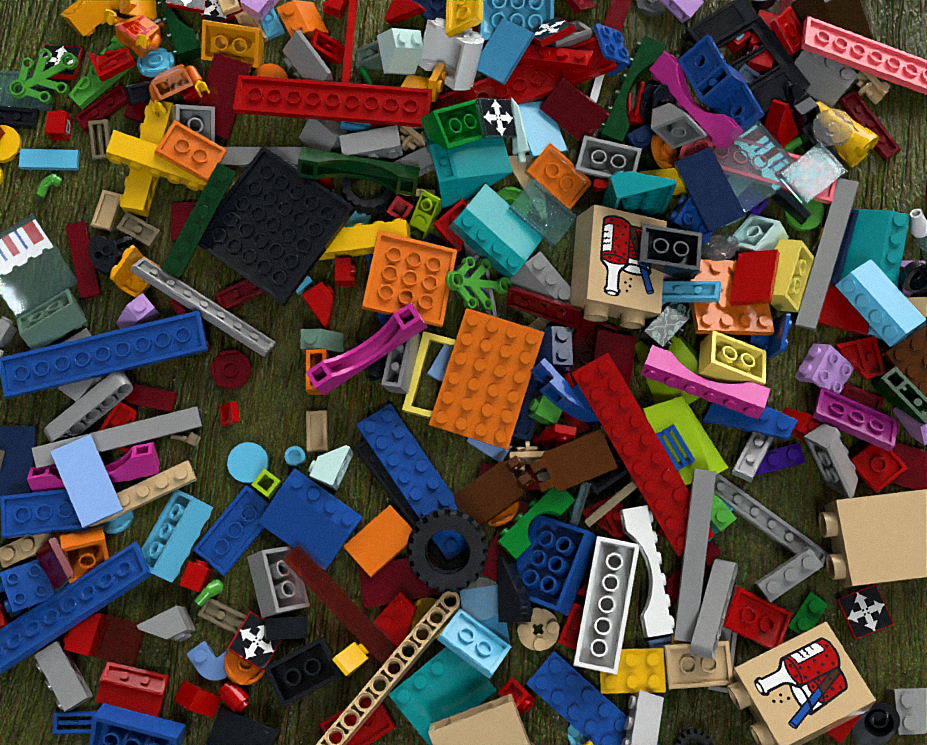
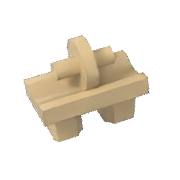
(871, 87)
(411, 138)
(528, 454)

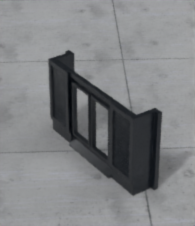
(736, 20)

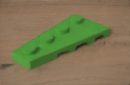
(91, 86)

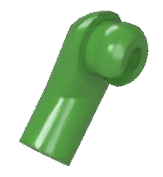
(794, 143)
(46, 183)
(211, 590)

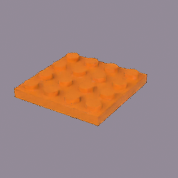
(408, 273)
(722, 316)

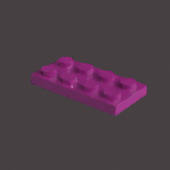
(855, 419)

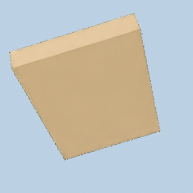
(694, 671)

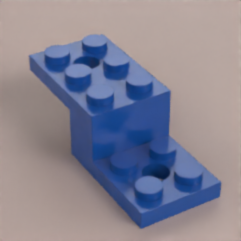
(719, 83)

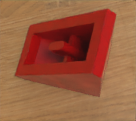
(402, 10)
(327, 47)
(197, 699)

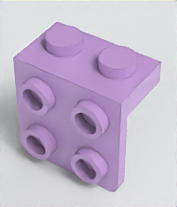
(825, 368)

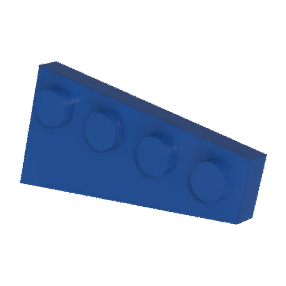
(770, 423)

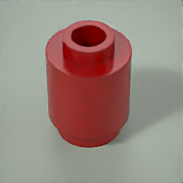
(234, 696)

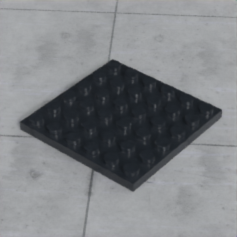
(274, 225)

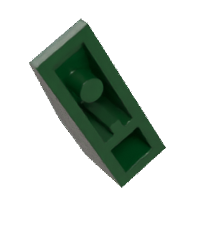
(903, 394)

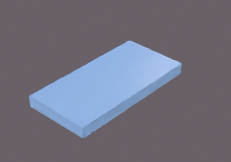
(86, 481)

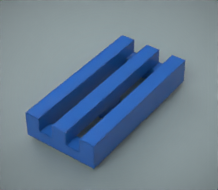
(666, 432)
(56, 722)

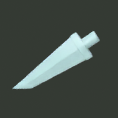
(520, 143)

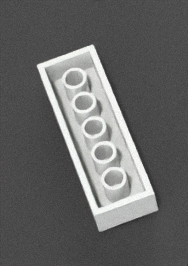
(606, 605)

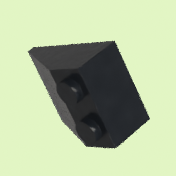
(671, 250)
(239, 729)

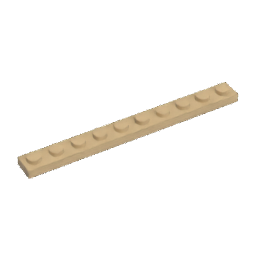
(129, 498)

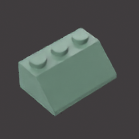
(51, 320)

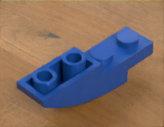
(562, 394)

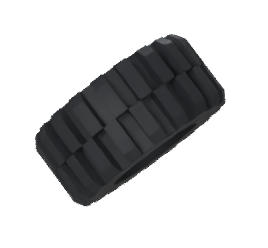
(447, 578)

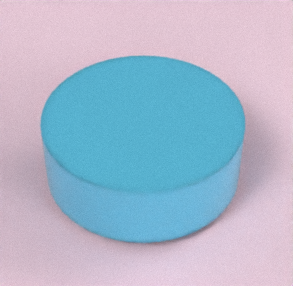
(295, 456)

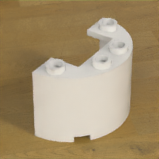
(459, 53)

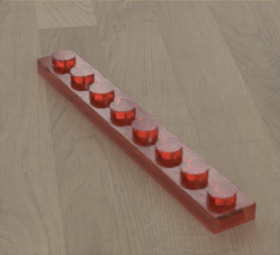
(343, 608)

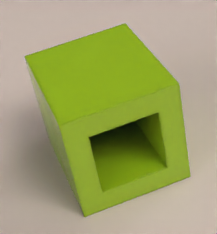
(267, 484)

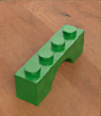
(516, 539)

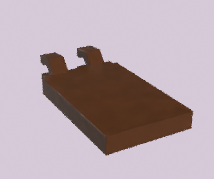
(575, 462)
(494, 491)

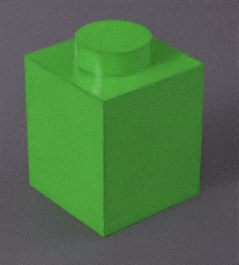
(544, 411)

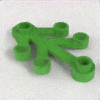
(41, 77)
(455, 282)

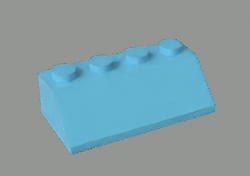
(880, 303)
(175, 534)

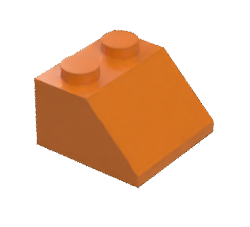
(301, 16)
(84, 550)

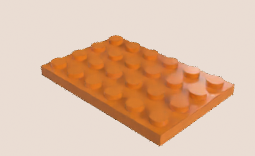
(486, 379)

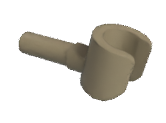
(192, 439)

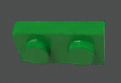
(807, 614)

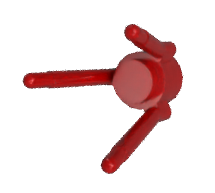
(633, 116)

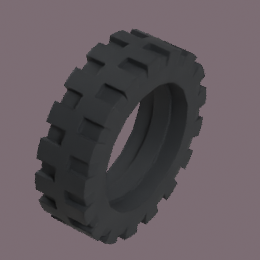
(365, 206)

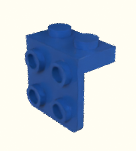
(612, 46)
(687, 218)
(777, 341)
(25, 586)

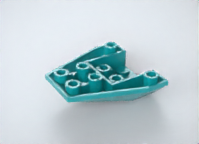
(467, 168)

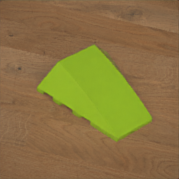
(685, 355)
(679, 413)

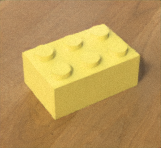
(792, 275)
(731, 360)

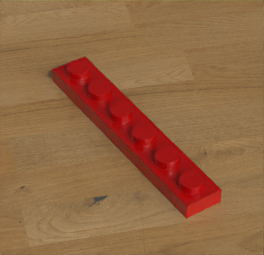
(556, 57)

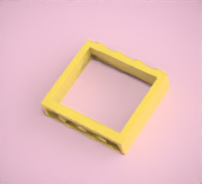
(417, 372)

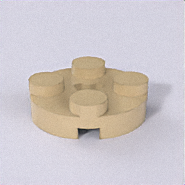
(550, 628)

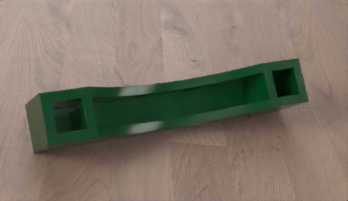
(185, 41)
(617, 123)
(323, 164)
(199, 220)

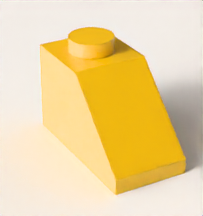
(351, 658)

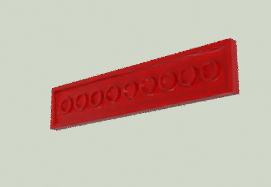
(530, 81)
(331, 101)
(637, 447)

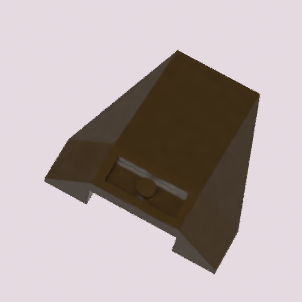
(845, 14)

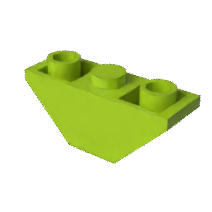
(425, 215)

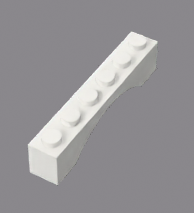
(655, 615)

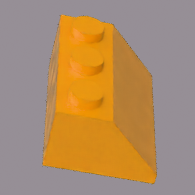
(87, 14)
(232, 41)

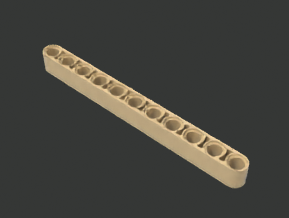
(392, 679)

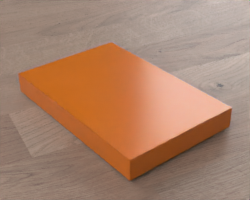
(190, 151)
(558, 176)
(379, 541)

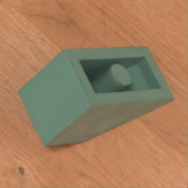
(369, 56)
(322, 339)

